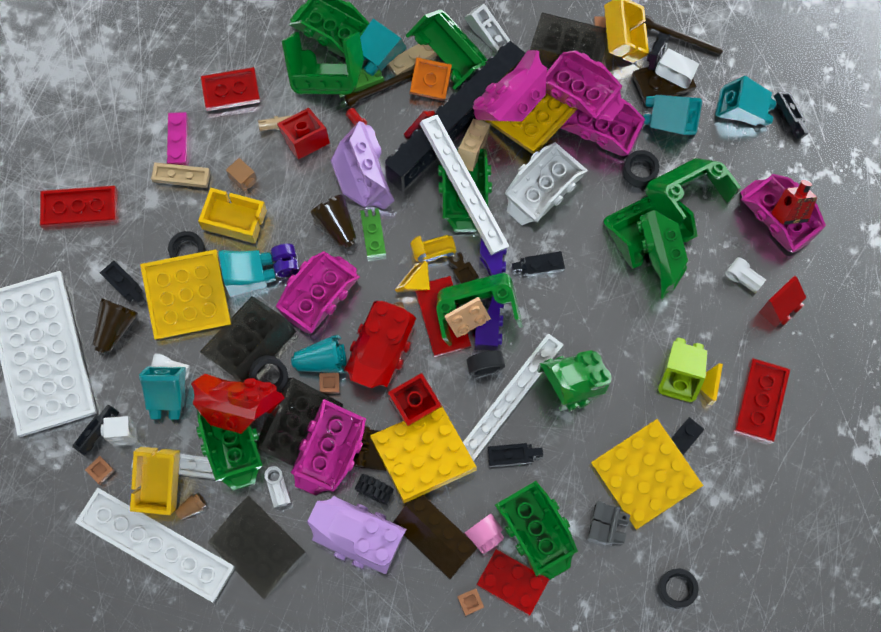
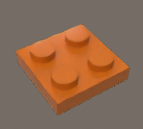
(430, 79)

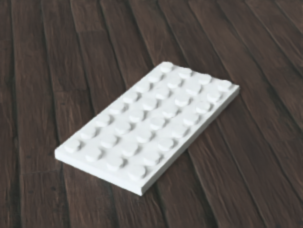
(42, 356)

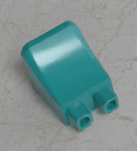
(380, 46)
(745, 102)
(674, 113)
(245, 271)
(163, 390)

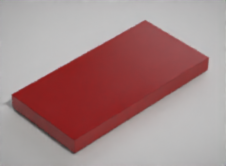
(78, 206)
(428, 303)
(762, 400)

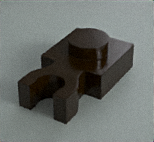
(464, 271)

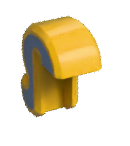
(433, 248)

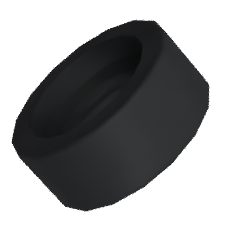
(644, 156)
(181, 237)
(267, 359)
(485, 363)
(691, 581)

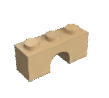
(473, 142)

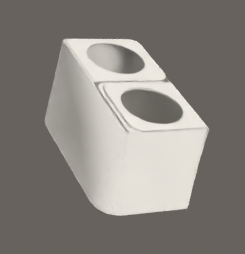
(676, 68)

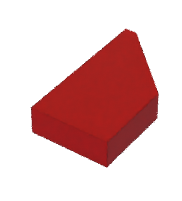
(416, 124)

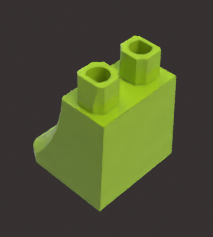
(684, 371)

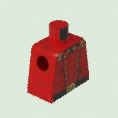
(795, 204)

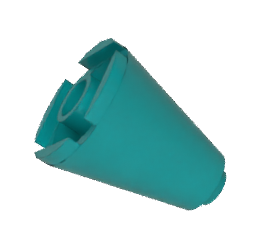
(323, 357)

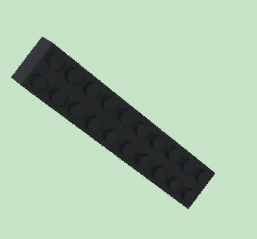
(455, 116)

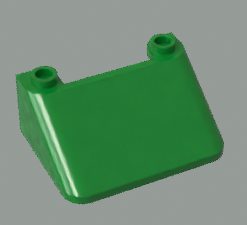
(625, 234)

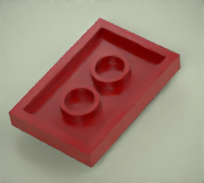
(230, 89)
(512, 582)

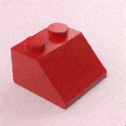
(304, 133)
(784, 302)
(414, 399)

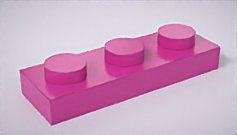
(177, 138)

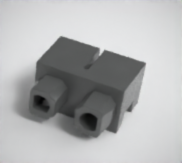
(604, 524)

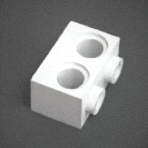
(119, 431)

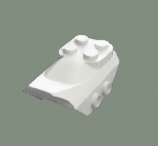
(542, 183)

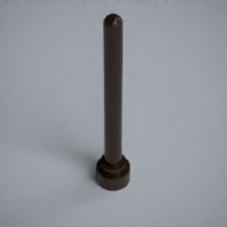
(651, 24)
(353, 98)

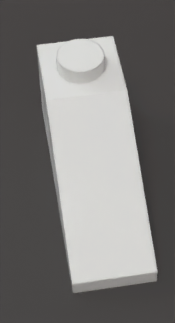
(487, 27)

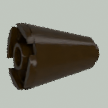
(336, 220)
(111, 325)

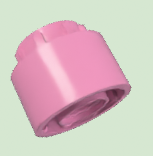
(485, 534)

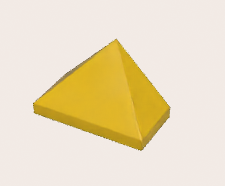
(416, 279)
(711, 384)

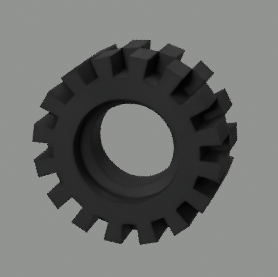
(374, 489)

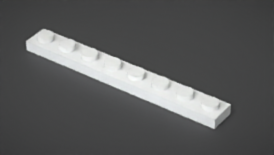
(464, 184)
(510, 397)

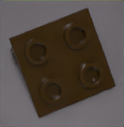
(368, 456)

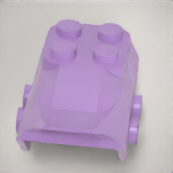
(359, 168)
(355, 533)

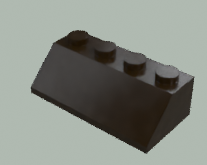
(435, 536)

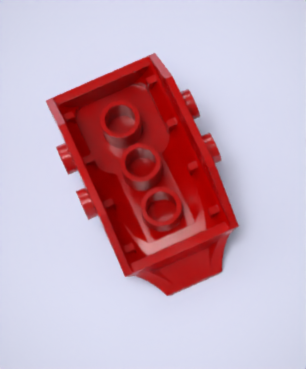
(380, 345)
(233, 403)

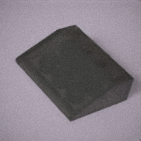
(562, 35)
(253, 334)
(289, 422)
(257, 547)

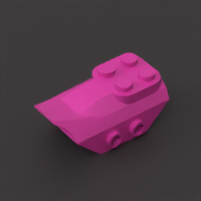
(584, 85)
(515, 93)
(612, 136)
(763, 196)
(316, 290)
(328, 449)

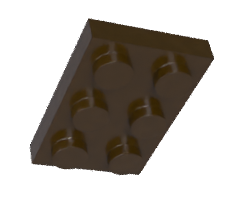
(652, 84)

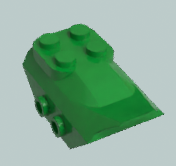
(329, 22)
(453, 208)
(665, 249)
(577, 378)
(230, 454)
(538, 530)

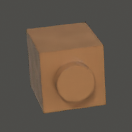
(241, 174)

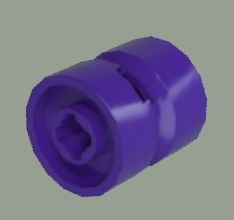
(285, 261)

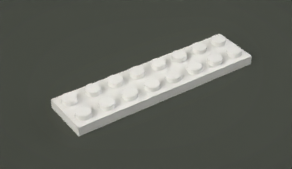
(155, 545)

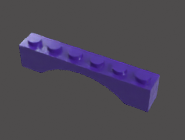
(487, 335)

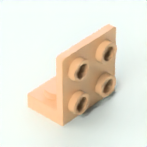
(467, 317)

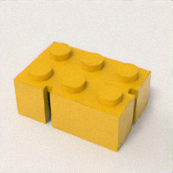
(623, 42)
(234, 219)
(158, 476)

